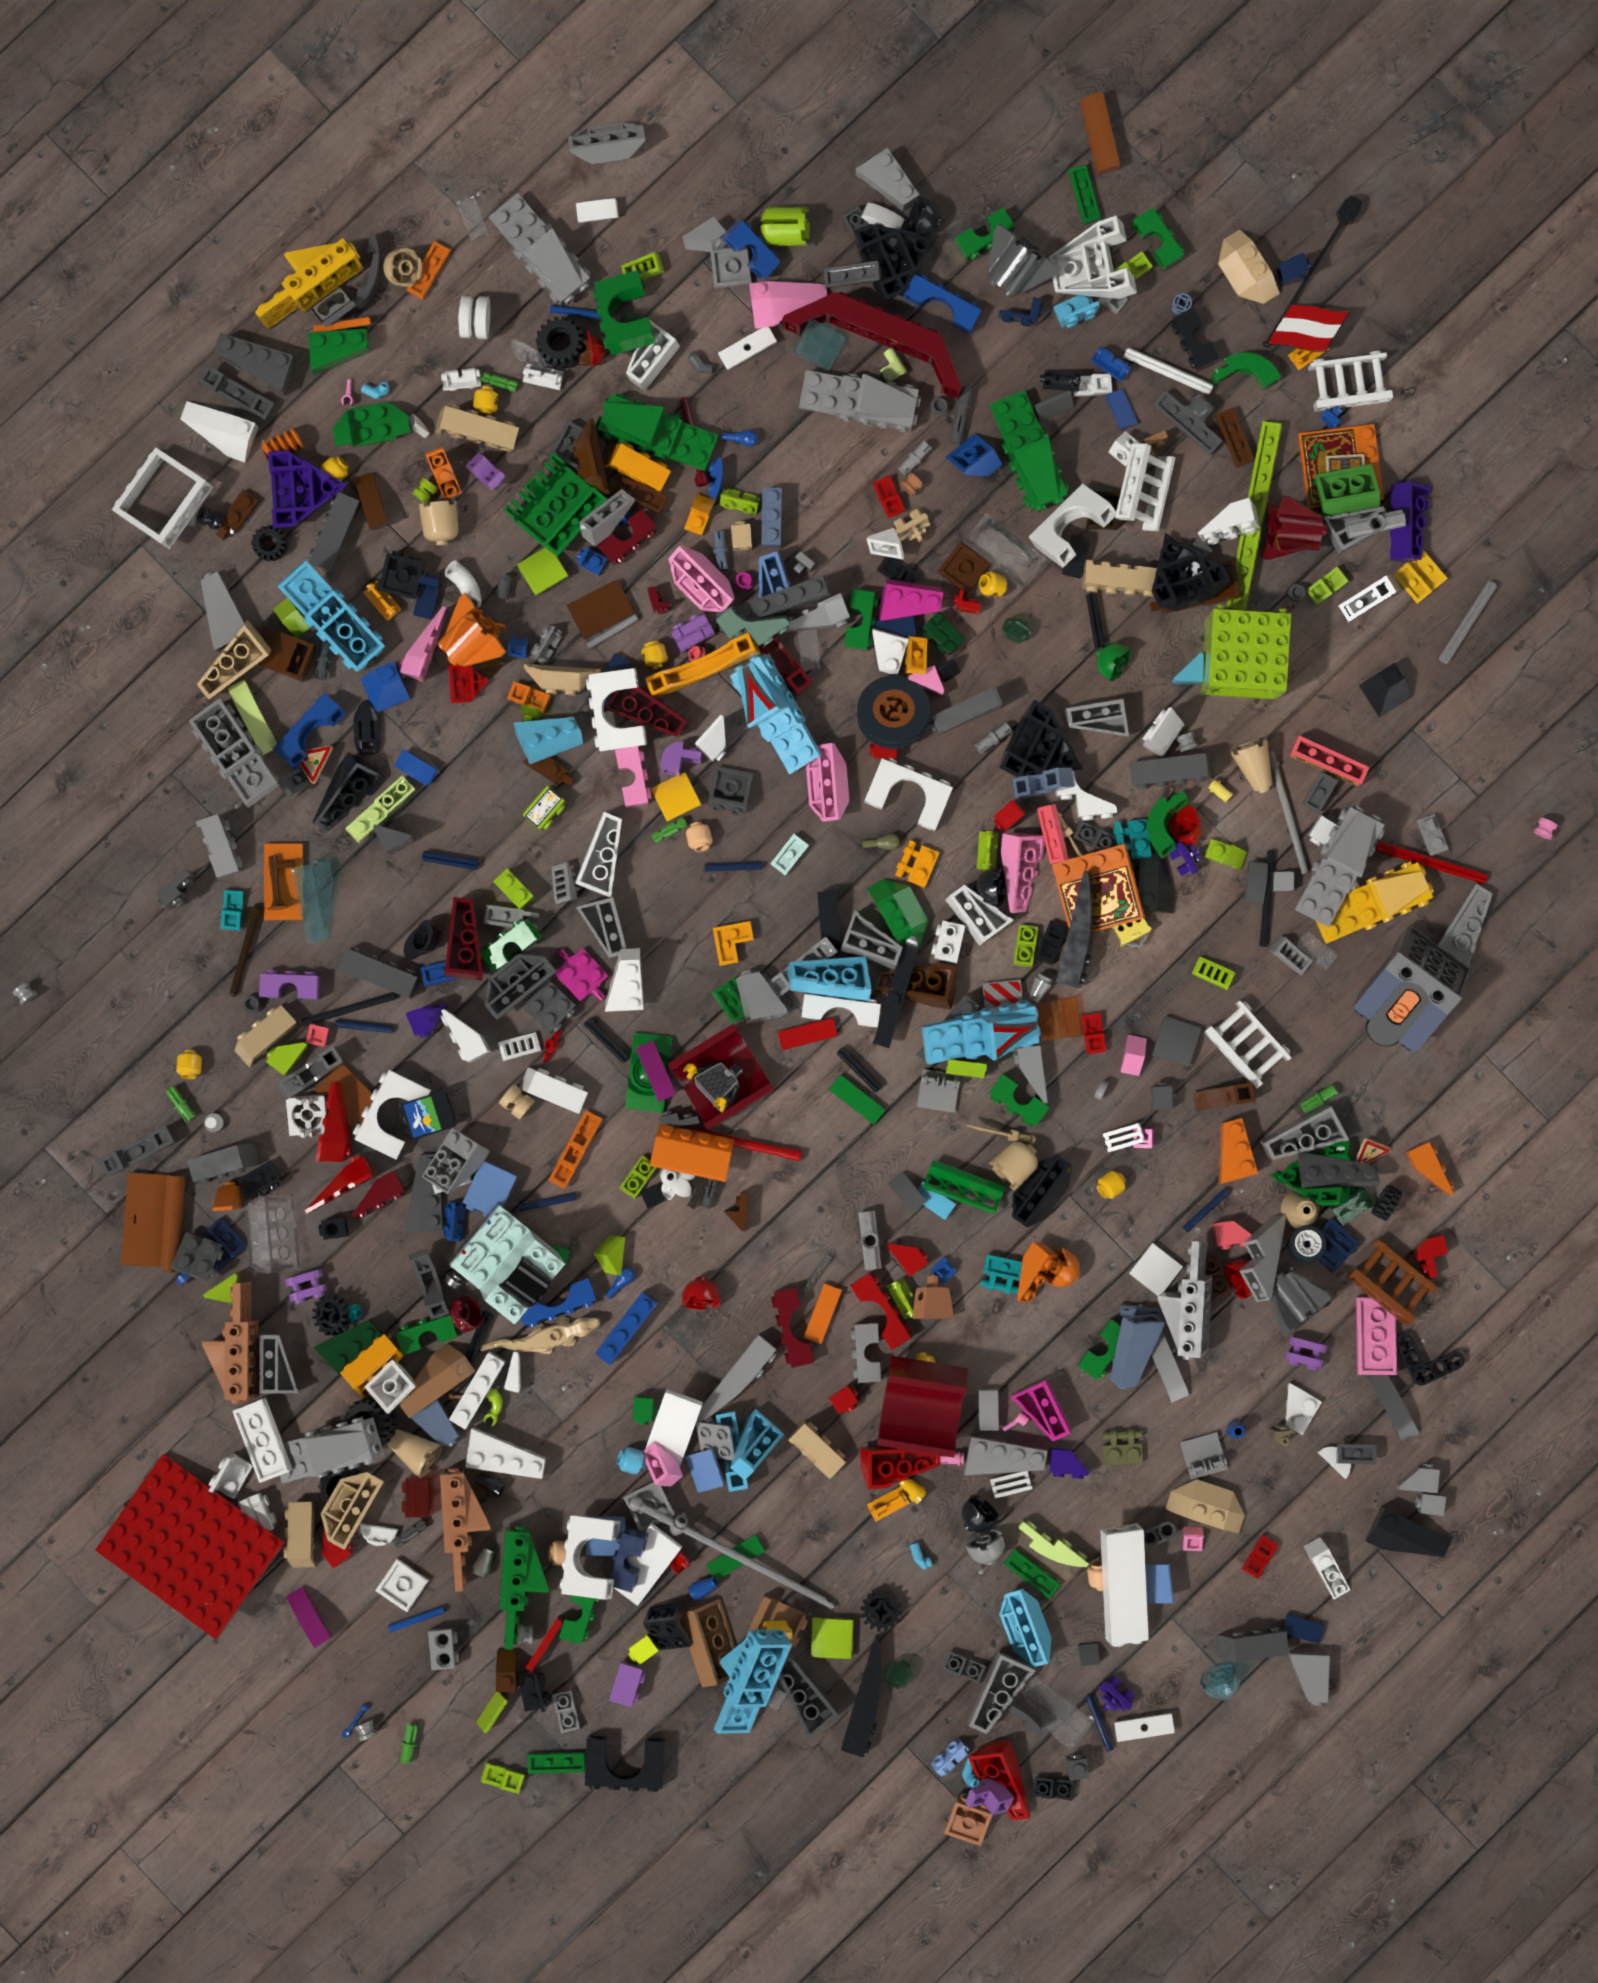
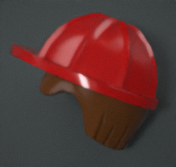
(594, 352)

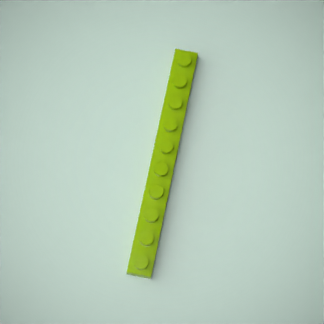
(1259, 495)

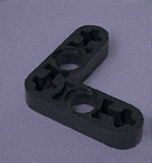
(1420, 1367)

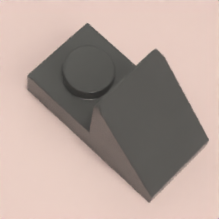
(294, 782)

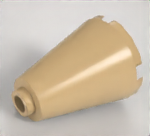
(1255, 764)
(1293, 1207)
(415, 1451)

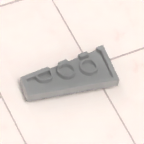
(1466, 925)

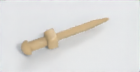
(1067, 831)
(1013, 1135)

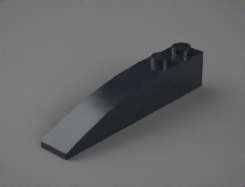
(1080, 937)
(864, 1710)

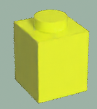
(643, 1649)

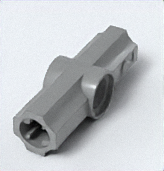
(1363, 526)
(870, 1253)

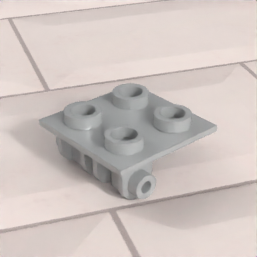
(938, 1091)
(716, 1437)
(1203, 1455)

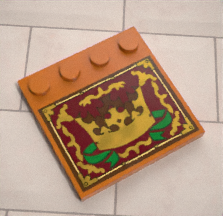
(1341, 441)
(1114, 886)

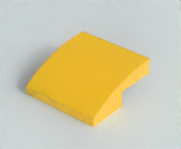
(1420, 577)
(675, 797)

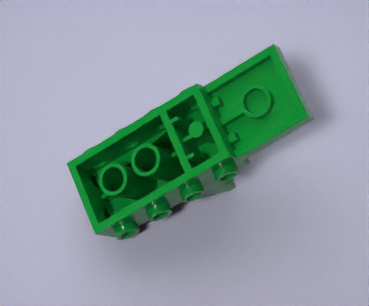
(655, 432)
(1029, 452)
(527, 1575)

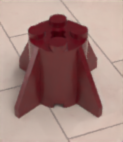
(1292, 528)

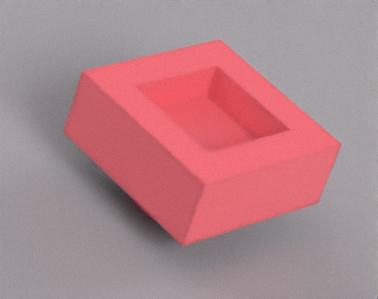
(317, 1035)

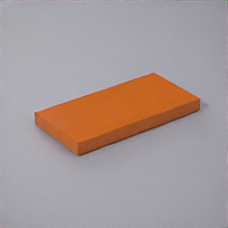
(288, 894)

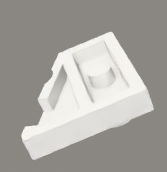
(889, 650)
(1300, 1408)

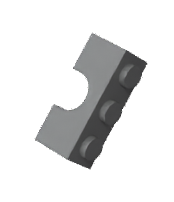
(864, 1335)

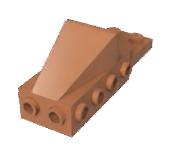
(237, 1355)
(468, 1518)

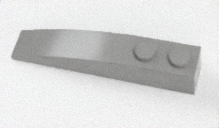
(739, 1376)

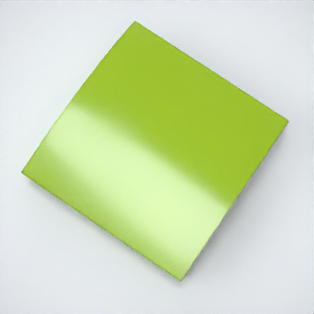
(542, 571)
(966, 1068)
(832, 1638)

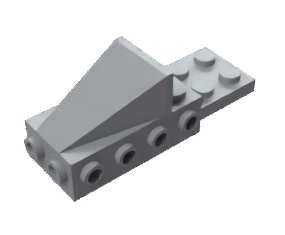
(541, 251)
(861, 400)
(233, 751)
(1340, 864)
(1189, 1307)
(333, 1449)

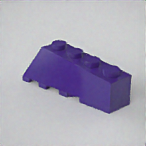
(1408, 540)

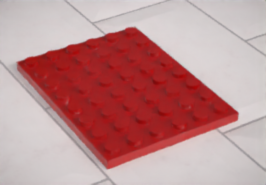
(190, 1546)

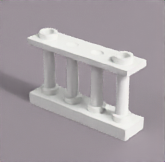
(1343, 399)
(1133, 482)
(1241, 1062)

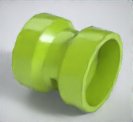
(421, 494)

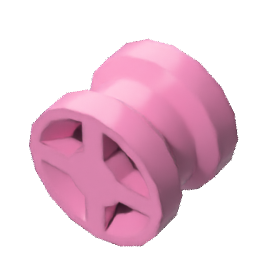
(1545, 828)

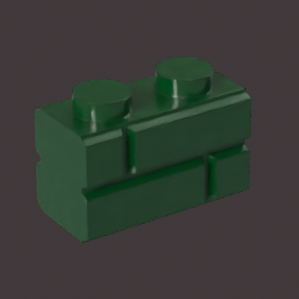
(943, 634)

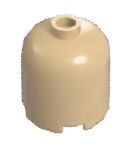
(439, 521)
(1015, 1163)

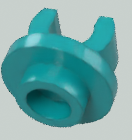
(355, 1314)

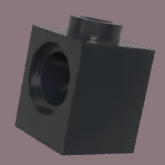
(342, 1228)

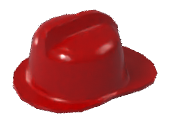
(1186, 825)

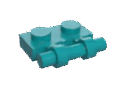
(1138, 837)
(1002, 1268)

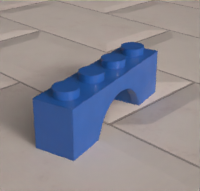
(922, 291)
(322, 713)
(580, 1294)
(626, 1328)

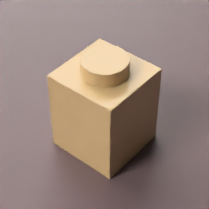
(741, 536)

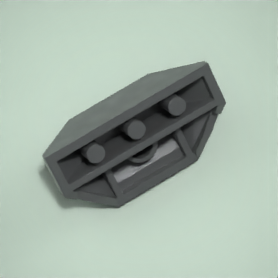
(516, 982)

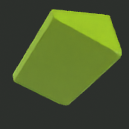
(492, 1711)

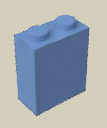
(489, 1187)

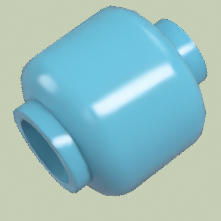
(631, 1460)

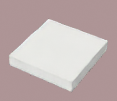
(1155, 1269)
(402, 1585)

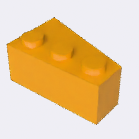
(637, 466)
(370, 1363)

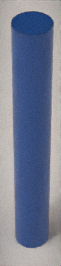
(574, 312)
(416, 1619)

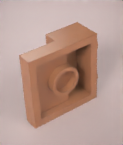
(966, 1822)

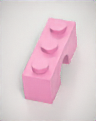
(637, 793)

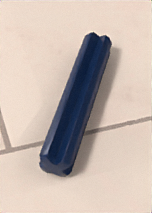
(450, 860)

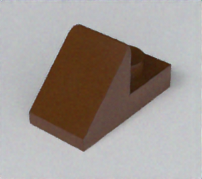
(740, 1217)

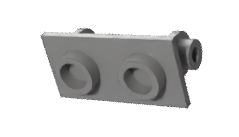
(541, 650)

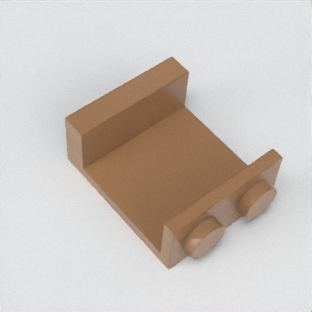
(774, 1610)

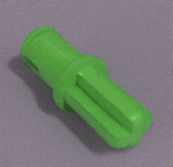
(1318, 1098)
(180, 1104)
(409, 1743)

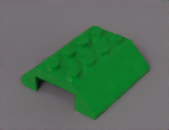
(554, 506)

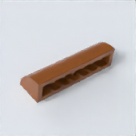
(1099, 133)

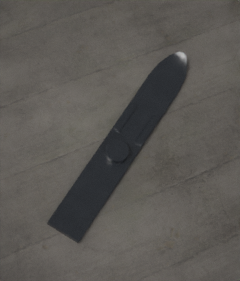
(897, 993)

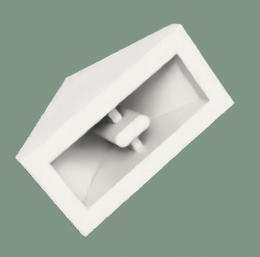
(885, 544)

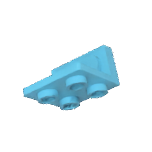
(1075, 310)

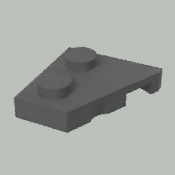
(565, 442)

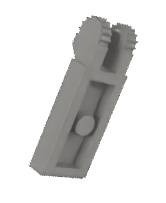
(505, 916)

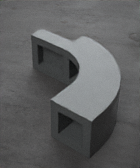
(310, 1073)
(430, 1283)

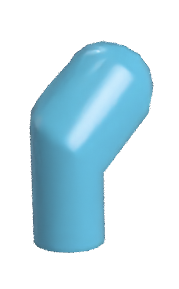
(377, 392)
(918, 1557)
(969, 1776)

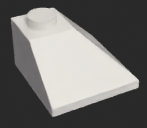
(713, 741)
(390, 1386)

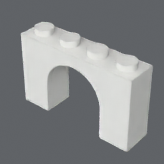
(1079, 504)
(608, 735)
(935, 792)
(369, 1131)
(575, 1579)

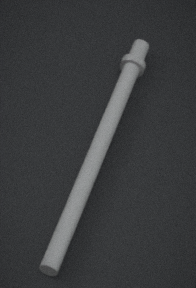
(1288, 813)

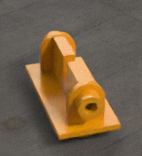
(1302, 357)
(382, 601)
(888, 1503)

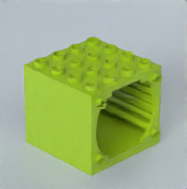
(1246, 653)

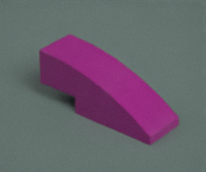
(655, 1071)
(309, 1617)

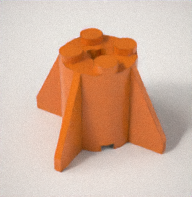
(471, 635)

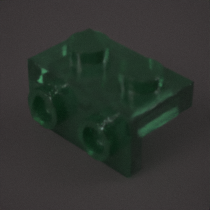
(1356, 1205)

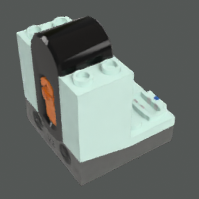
(507, 1263)

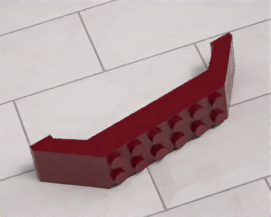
(881, 328)

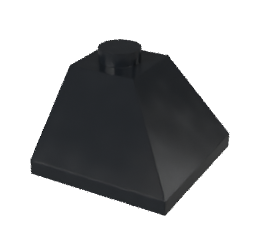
(1386, 690)

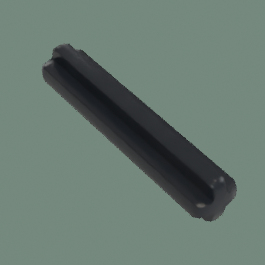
(1095, 620)
(606, 1040)
(859, 1069)
(478, 1337)

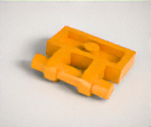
(922, 867)

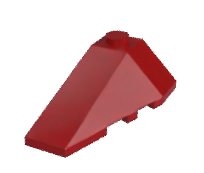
(336, 1139)
(350, 1177)
(888, 1465)
(1000, 1763)

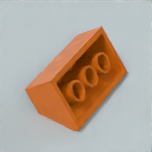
(692, 1152)

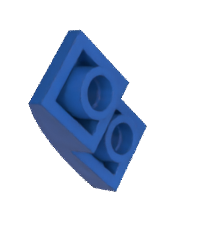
(717, 474)
(416, 767)

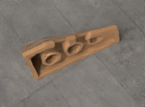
(440, 1374)

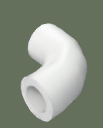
(464, 581)

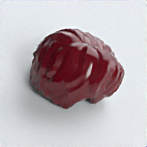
(466, 1313)

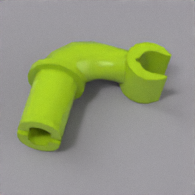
(497, 1404)

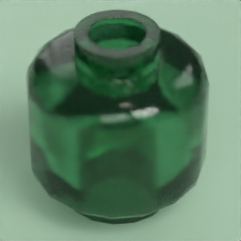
(1016, 629)
(899, 1674)

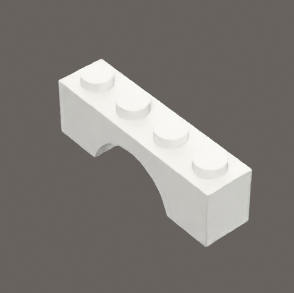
(865, 1012)
(477, 1390)

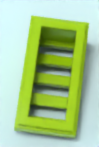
(641, 261)
(1228, 980)

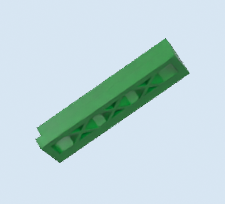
(965, 1183)

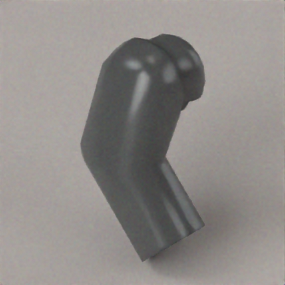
(697, 364)

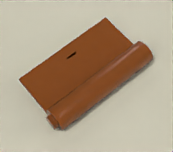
(153, 1220)

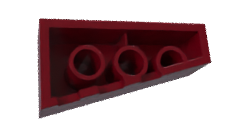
(643, 708)
(463, 951)

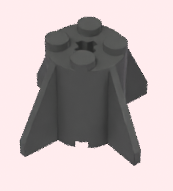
(1017, 264)
(1296, 1300)

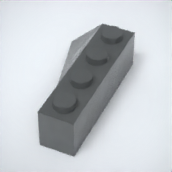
(808, 1700)

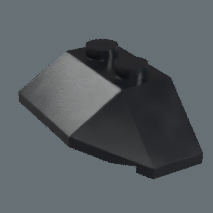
(1041, 1191)

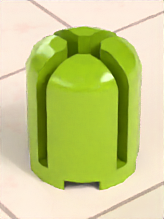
(785, 226)

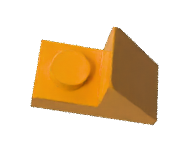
(699, 514)
(916, 655)

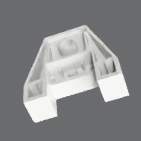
(1088, 263)

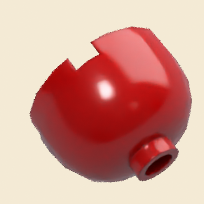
(1234, 1278)
(700, 1294)

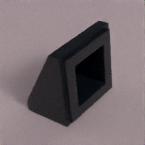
(948, 670)
(652, 1196)

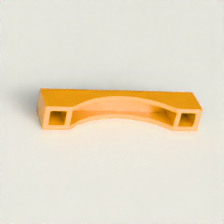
(676, 678)

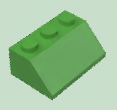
(1347, 490)

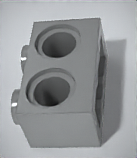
(438, 1648)

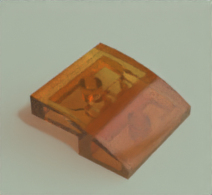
(1059, 1019)

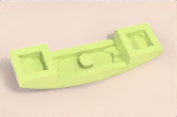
(252, 716)

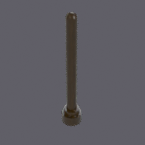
(254, 915)

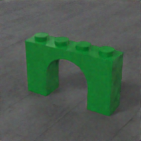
(612, 293)

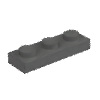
(852, 274)

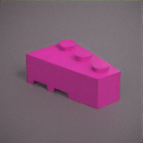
(908, 599)

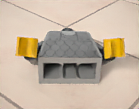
(716, 1083)

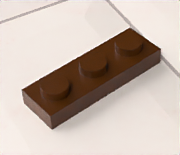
(1234, 437)

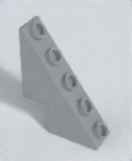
(1264, 1249)

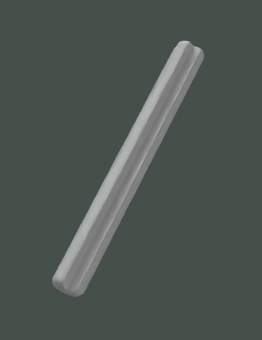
(1467, 622)

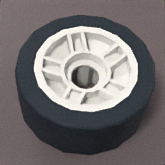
(1304, 1234)

